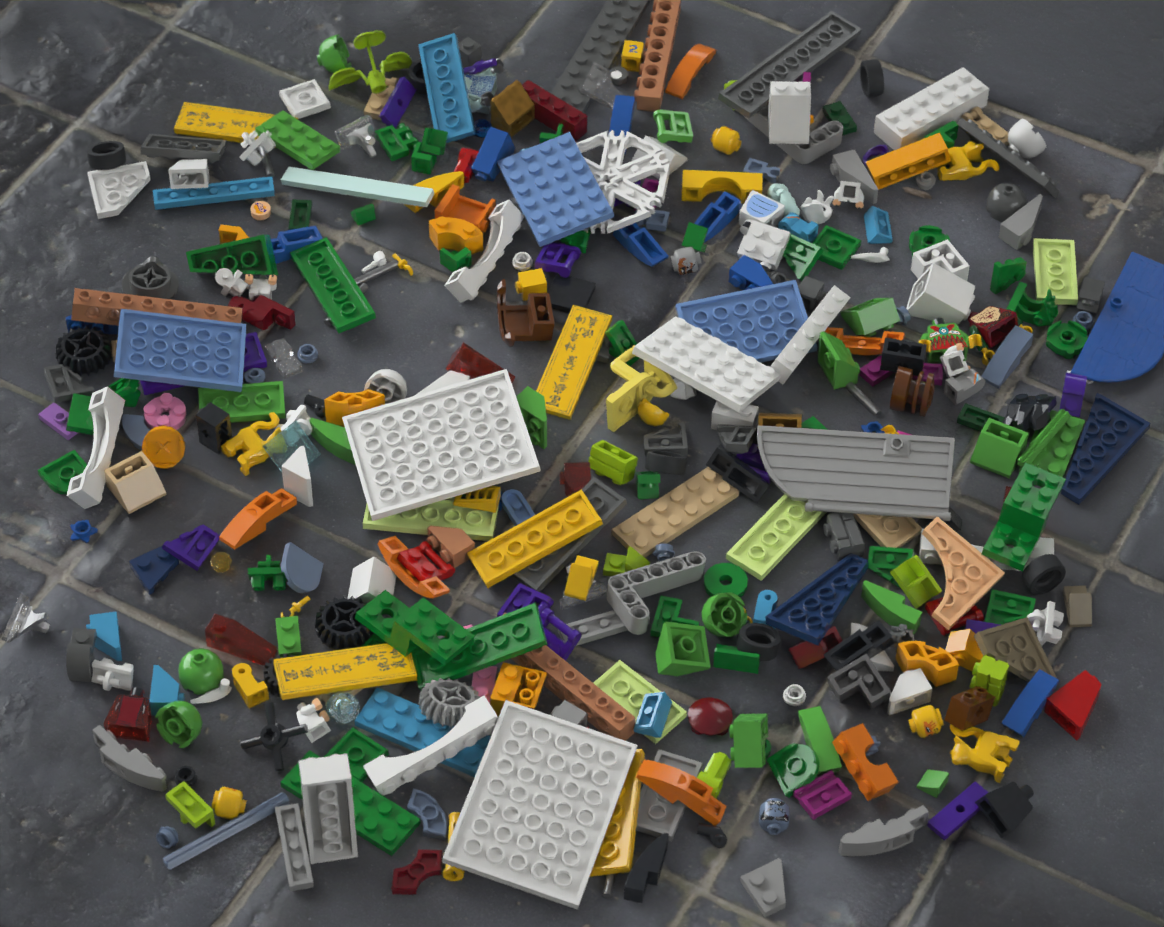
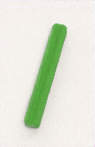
(1043, 438)

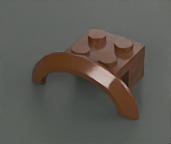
(527, 321)

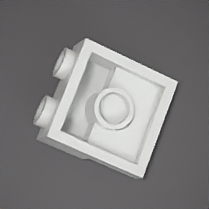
(764, 244)

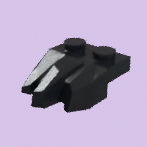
(1030, 411)

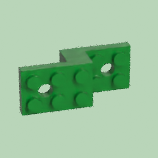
(1023, 516)
(414, 627)

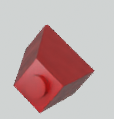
(1074, 703)

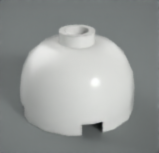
(1024, 140)
(388, 383)

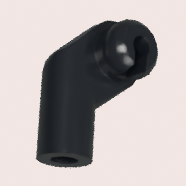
(317, 403)
(715, 834)

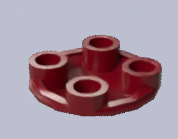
(710, 716)

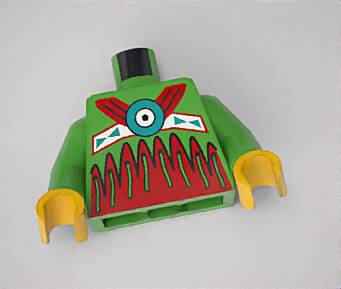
(943, 336)

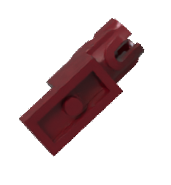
(263, 312)

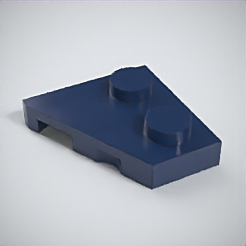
(153, 567)

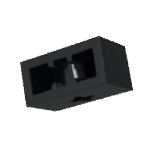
(903, 354)
(213, 427)

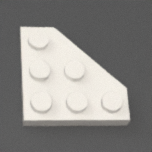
(117, 187)

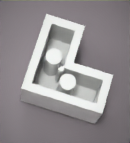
(943, 255)
(726, 416)

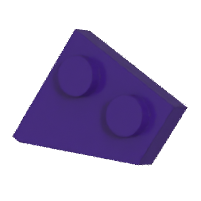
(193, 546)

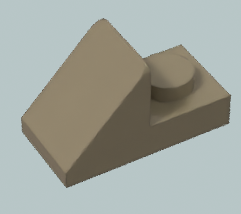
(1078, 606)

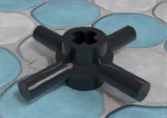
(268, 733)

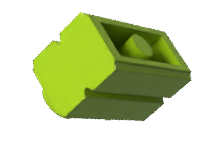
(612, 462)
(991, 676)

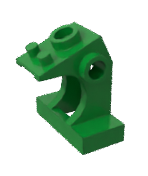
(1043, 311)

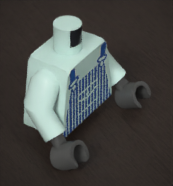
(483, 87)

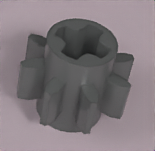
(901, 634)

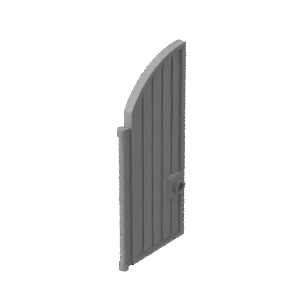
(860, 470)

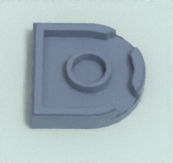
(300, 569)

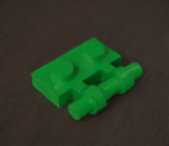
(392, 141)

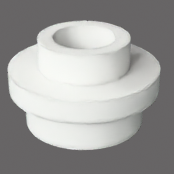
(522, 261)
(794, 690)

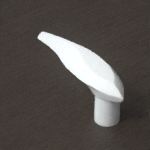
(873, 257)
(214, 694)

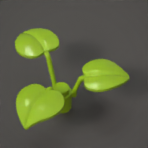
(375, 79)

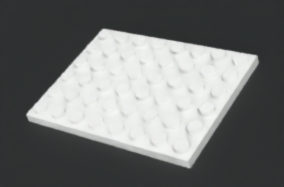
(440, 444)
(540, 804)

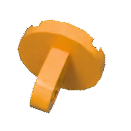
(163, 446)

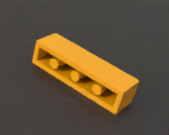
(908, 161)

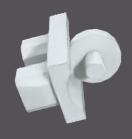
(251, 152)
(232, 284)
(301, 417)
(1043, 622)
(112, 675)

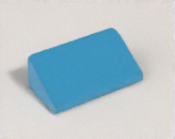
(877, 226)
(653, 714)

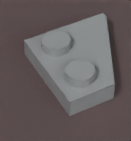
(766, 887)

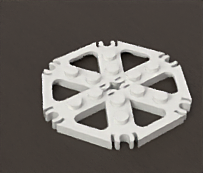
(623, 176)

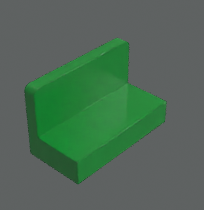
(730, 658)

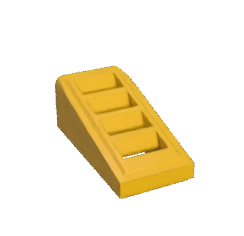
(484, 504)

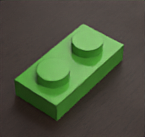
(288, 636)

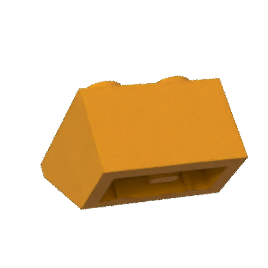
(518, 686)

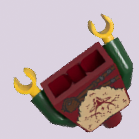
(993, 326)

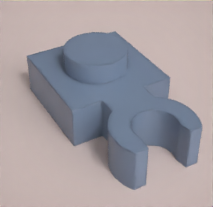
(757, 166)
(657, 221)

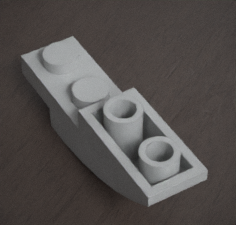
(128, 764)
(880, 838)

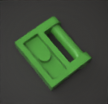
(679, 126)

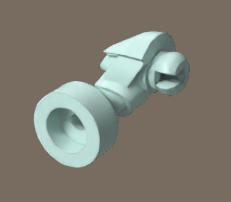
(781, 194)

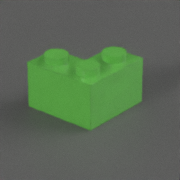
(749, 740)

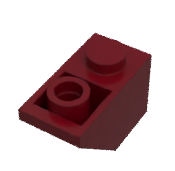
(808, 653)

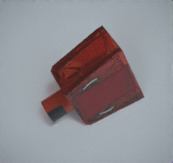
(130, 716)

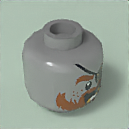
(685, 260)

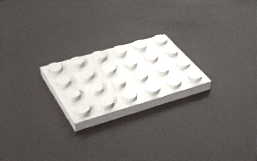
(706, 363)

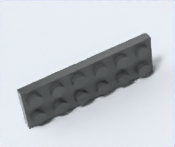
(1010, 157)
(607, 505)

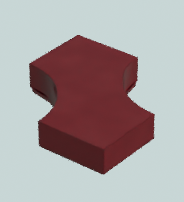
(408, 878)

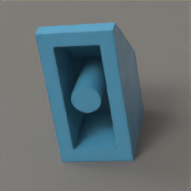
(107, 634)
(163, 690)

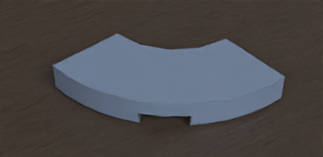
(134, 429)
(430, 814)

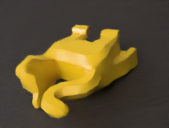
(960, 163)
(251, 443)
(984, 755)

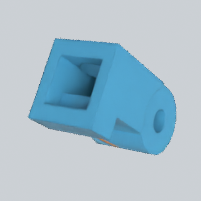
(799, 227)
(765, 604)

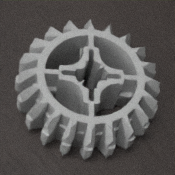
(446, 701)

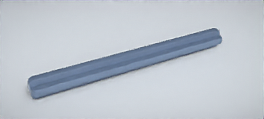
(225, 831)

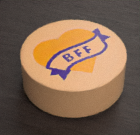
(260, 210)

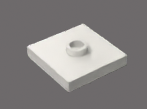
(304, 99)

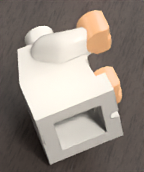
(849, 191)
(260, 286)
(953, 361)
(316, 723)

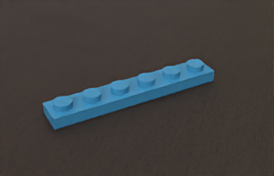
(214, 193)

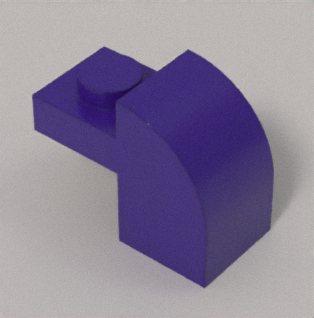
(1073, 393)

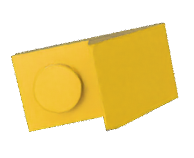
(581, 577)

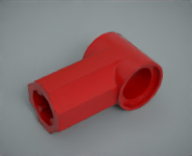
(465, 161)

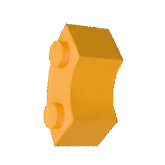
(455, 234)
(345, 404)
(964, 648)
(935, 663)

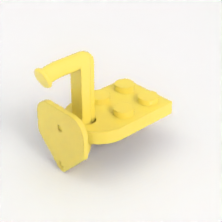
(624, 402)

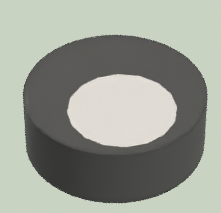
(619, 75)

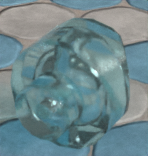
(343, 707)

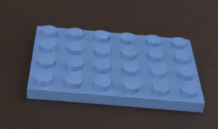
(555, 189)
(751, 320)
(180, 350)

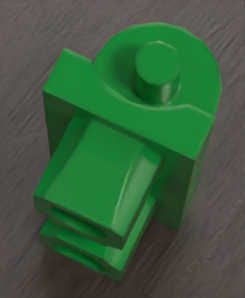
(267, 571)

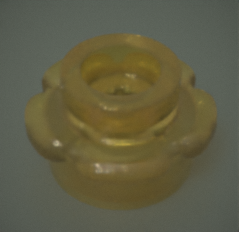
(221, 566)

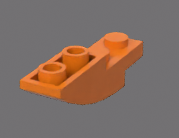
(254, 516)
(679, 785)

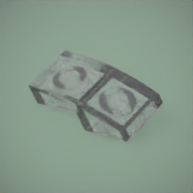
(283, 358)

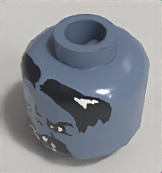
(774, 816)

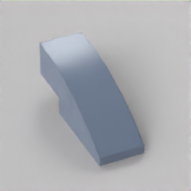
(1007, 356)

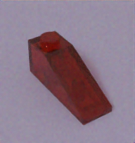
(472, 363)
(575, 477)
(238, 640)

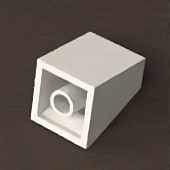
(789, 112)
(941, 296)

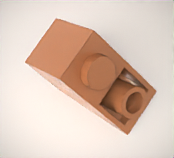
(451, 544)

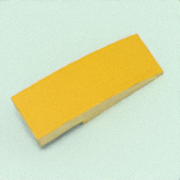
(440, 185)

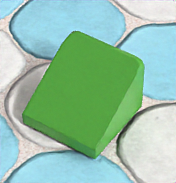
(933, 782)

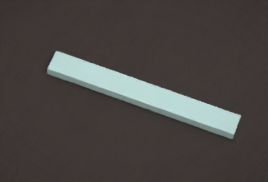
(357, 186)

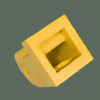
(248, 688)

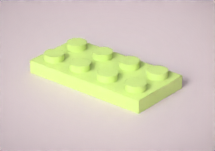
(1055, 270)
(629, 690)

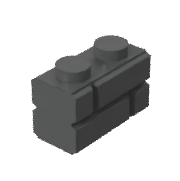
(844, 535)

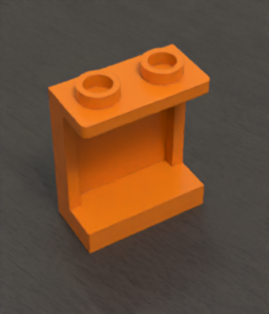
(464, 208)

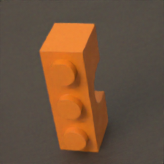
(871, 778)

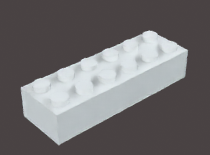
(931, 109)
(328, 808)

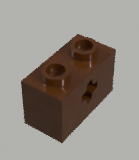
(969, 708)

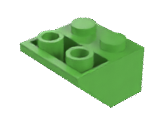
(534, 415)
(999, 448)

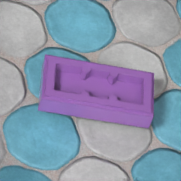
(57, 419)

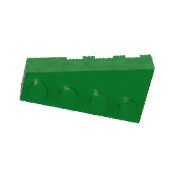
(247, 255)

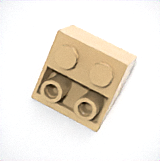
(134, 482)

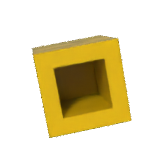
(632, 55)
(531, 282)

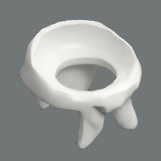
(813, 209)
(683, 390)

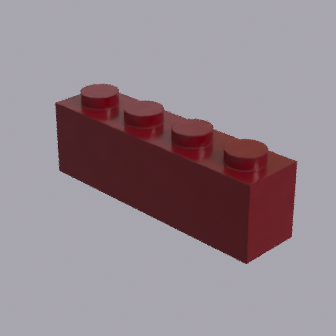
(554, 111)

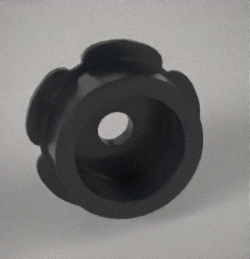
(183, 772)

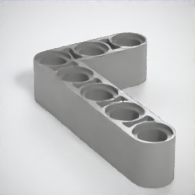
(820, 140)
(628, 588)

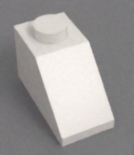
(910, 691)

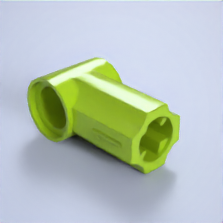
(715, 772)

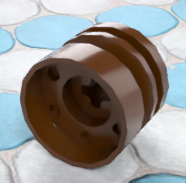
(912, 391)

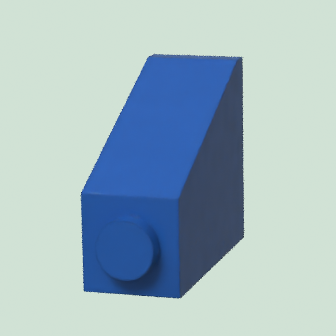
(494, 148)

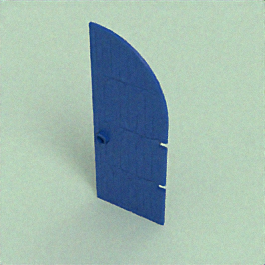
(1129, 328)

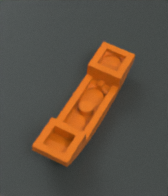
(688, 69)
(864, 345)
(428, 588)

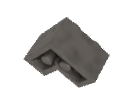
(861, 677)

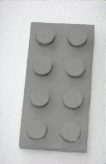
(656, 813)

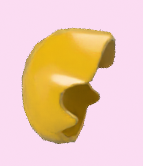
(651, 413)

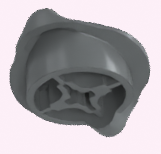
(151, 280)

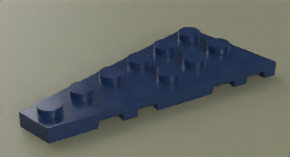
(1103, 443)
(819, 603)

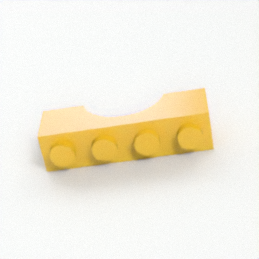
(698, 184)

